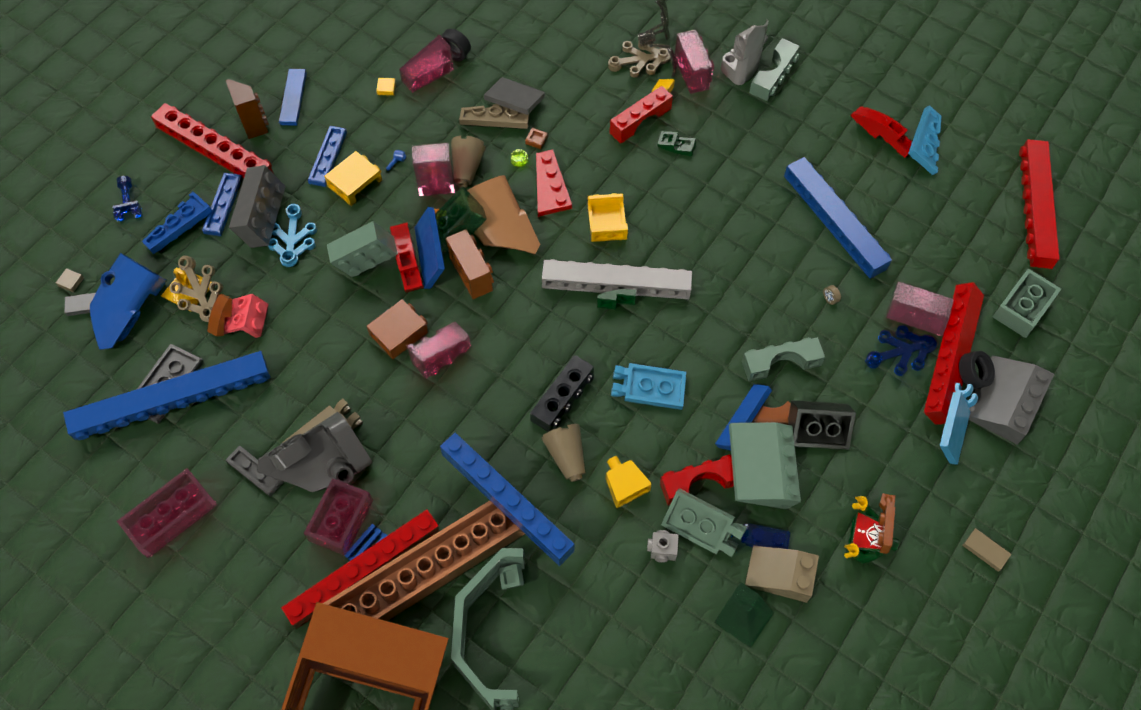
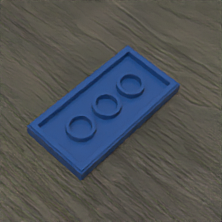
(429, 248)

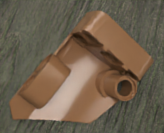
(505, 223)

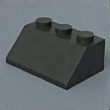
(821, 424)

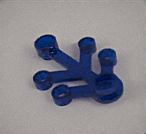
(902, 349)

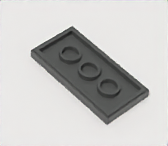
(171, 364)

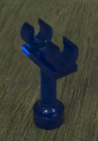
(125, 183)

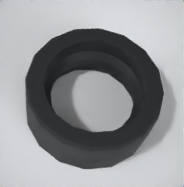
(460, 41)
(985, 367)

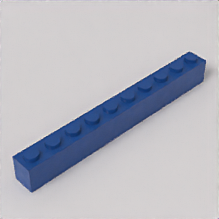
(166, 395)

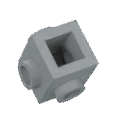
(663, 546)

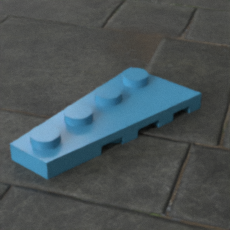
(926, 140)

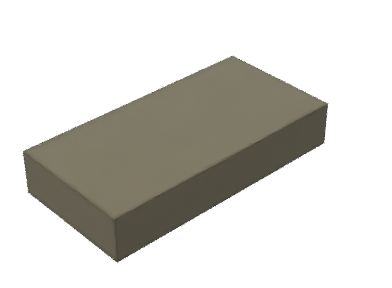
(986, 549)

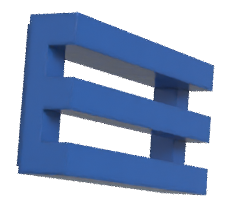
(362, 539)

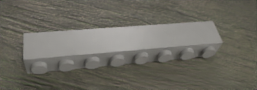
(609, 277)

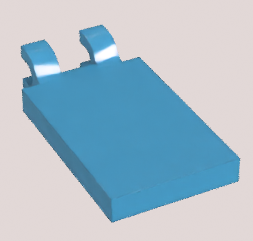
(650, 385)
(957, 422)

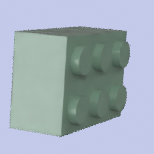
(362, 249)
(1026, 303)

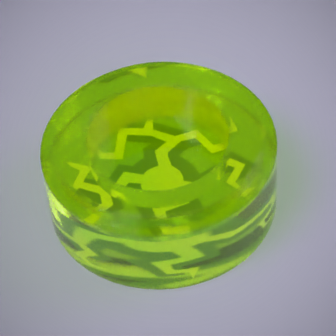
(519, 158)

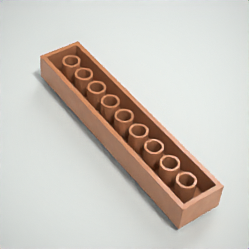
(429, 564)

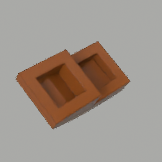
(221, 309)

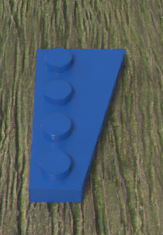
(176, 224)

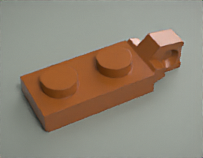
(886, 519)

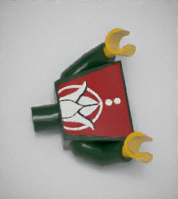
(863, 534)

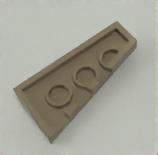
(494, 116)

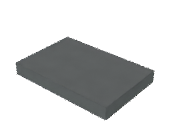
(514, 95)

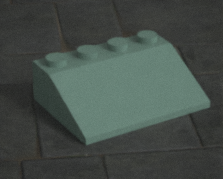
(764, 464)

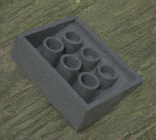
(1012, 398)

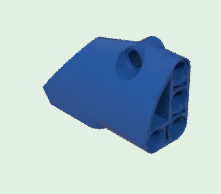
(118, 304)

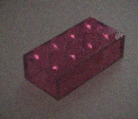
(166, 513)

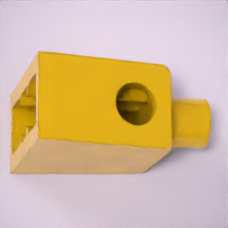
(625, 481)

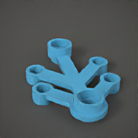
(292, 238)

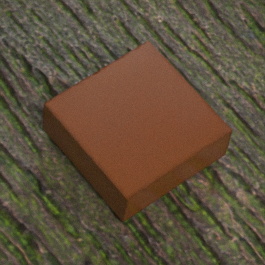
(536, 138)

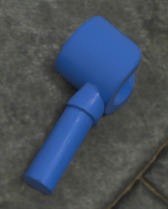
(398, 156)

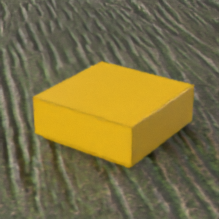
(386, 86)

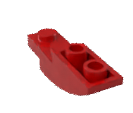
(880, 124)
(406, 258)

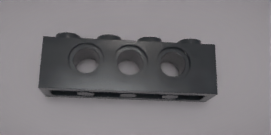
(575, 368)

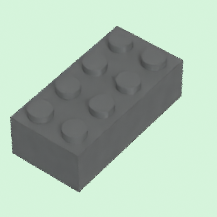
(257, 206)

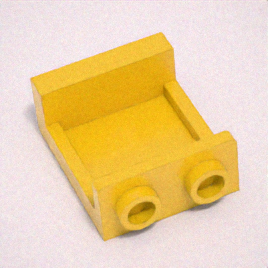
(352, 176)
(607, 217)

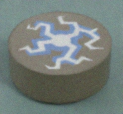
(832, 294)

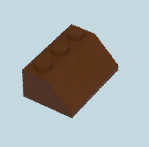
(248, 108)

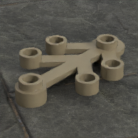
(660, 56)
(198, 291)

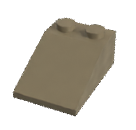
(782, 572)

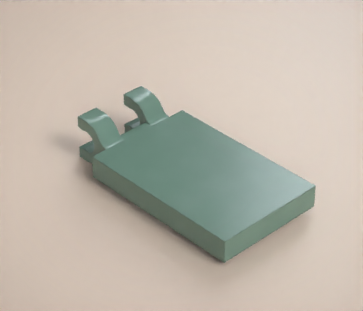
(702, 523)

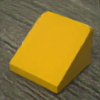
(668, 84)

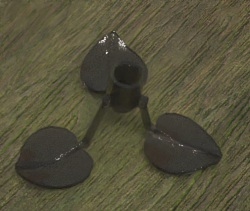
(649, 36)

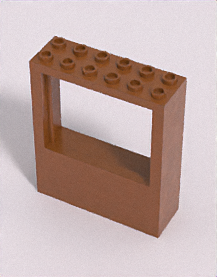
(368, 654)

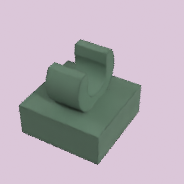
(511, 576)

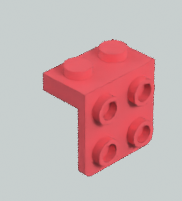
(247, 315)

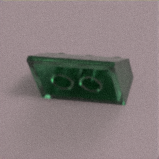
(459, 214)

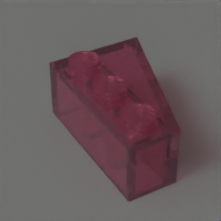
(427, 65)
(439, 349)

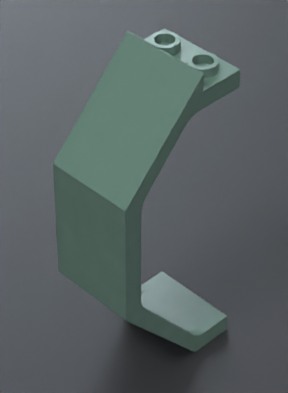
(463, 600)

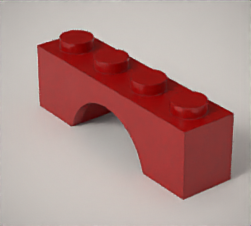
(626, 123)
(719, 471)

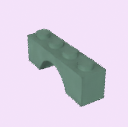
(766, 82)
(805, 353)

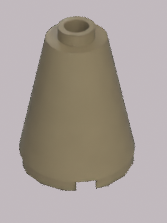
(466, 158)
(566, 450)

